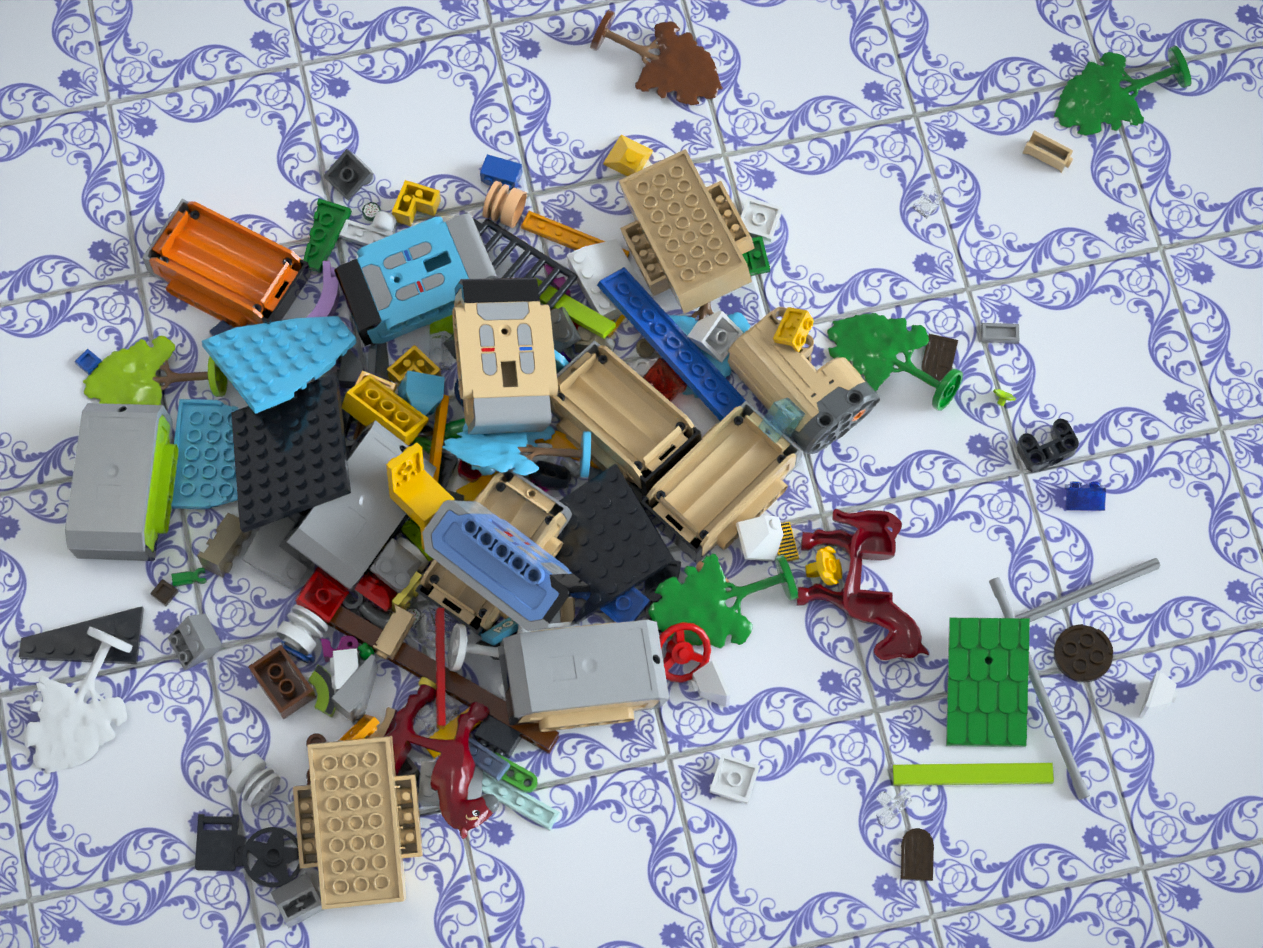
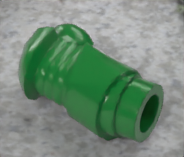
(365, 651)

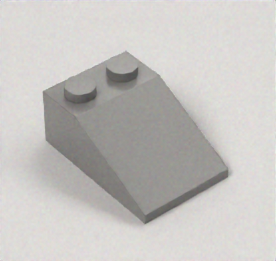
(354, 695)
(429, 797)

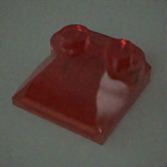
(665, 379)

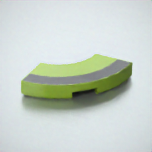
(322, 683)

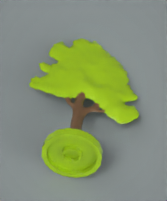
(131, 376)

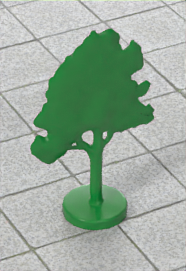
(1099, 98)
(872, 346)
(703, 601)

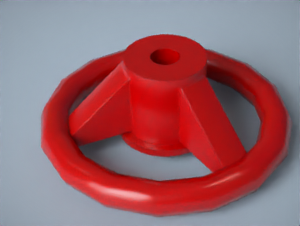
(682, 652)

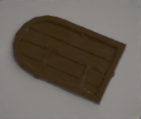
(939, 356)
(917, 855)

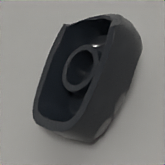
(550, 476)

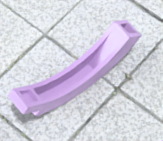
(330, 293)

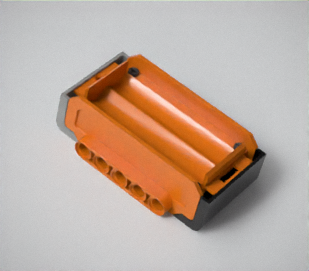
(225, 267)

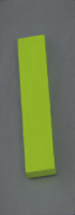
(580, 313)

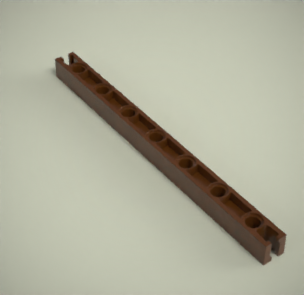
(455, 684)

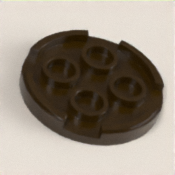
(1083, 653)

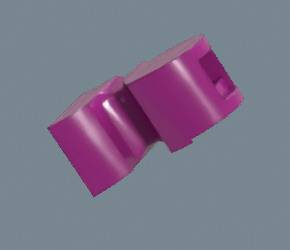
(345, 643)

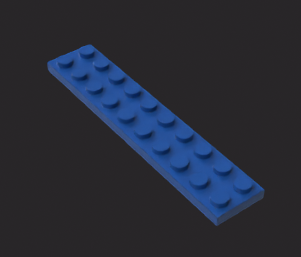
(671, 343)

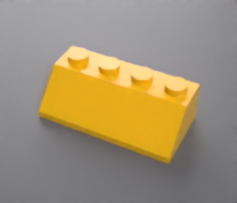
(374, 401)

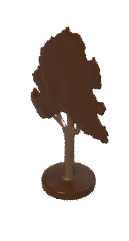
(679, 66)

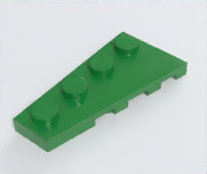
(325, 232)

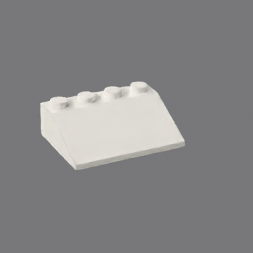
(594, 264)

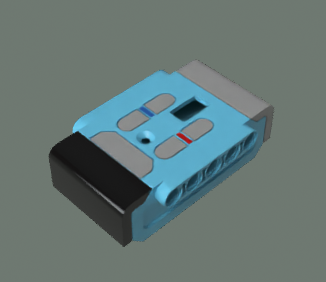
(412, 277)

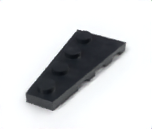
(652, 583)

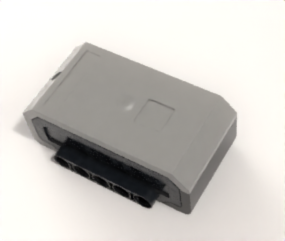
(351, 531)

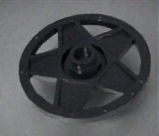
(271, 857)

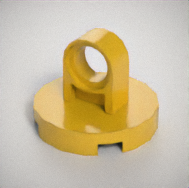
(825, 567)

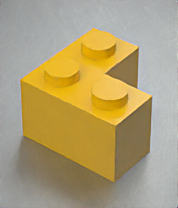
(415, 198)
(414, 361)

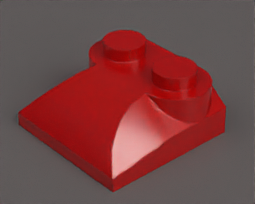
(376, 591)
(321, 596)

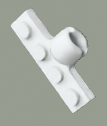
(366, 234)

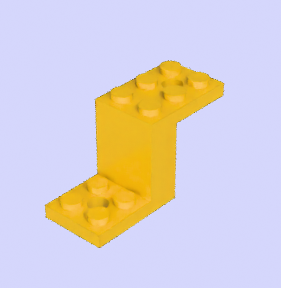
(414, 488)

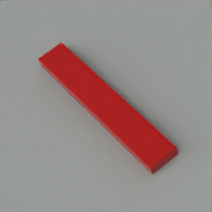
(440, 668)

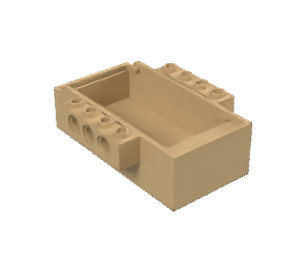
(685, 233)
(357, 822)

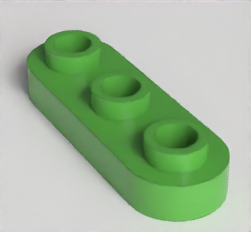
(519, 777)

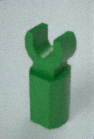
(188, 577)

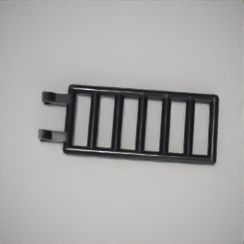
(529, 250)

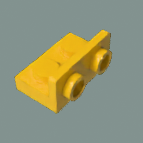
(794, 328)

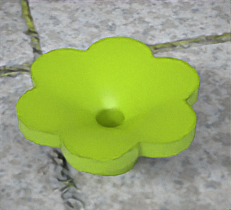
(1003, 396)

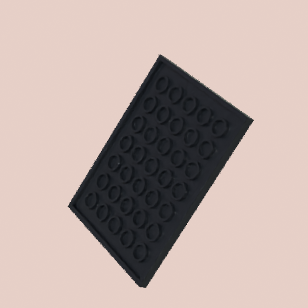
(290, 455)

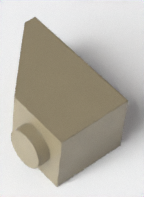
(588, 337)

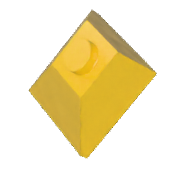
(627, 156)

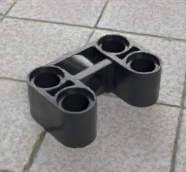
(1051, 452)

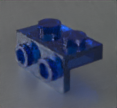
(1085, 496)

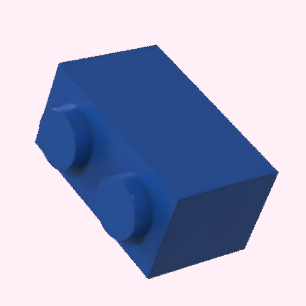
(500, 170)

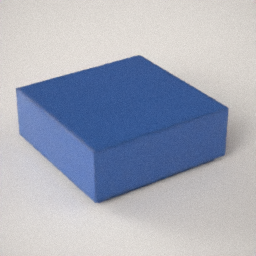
(88, 361)

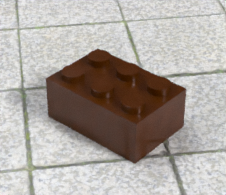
(282, 681)

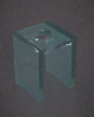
(780, 419)

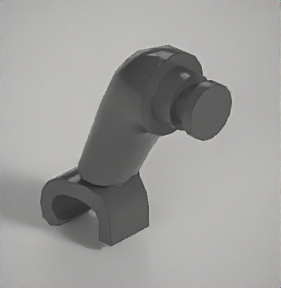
(368, 610)

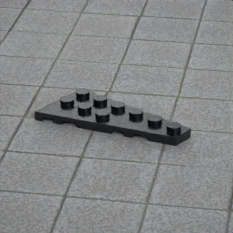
(75, 645)

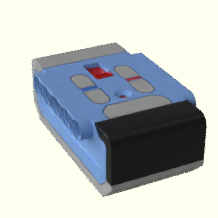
(504, 566)

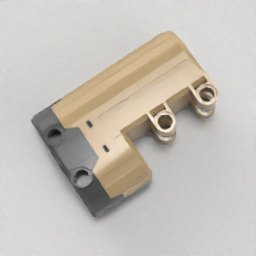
(830, 397)

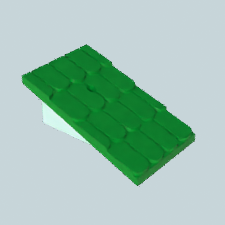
(987, 682)

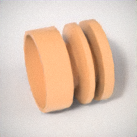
(503, 203)

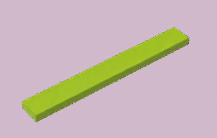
(972, 774)

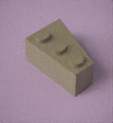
(224, 546)

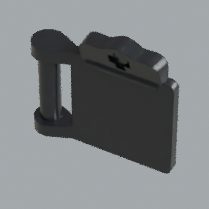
(219, 848)

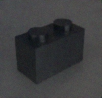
(497, 736)

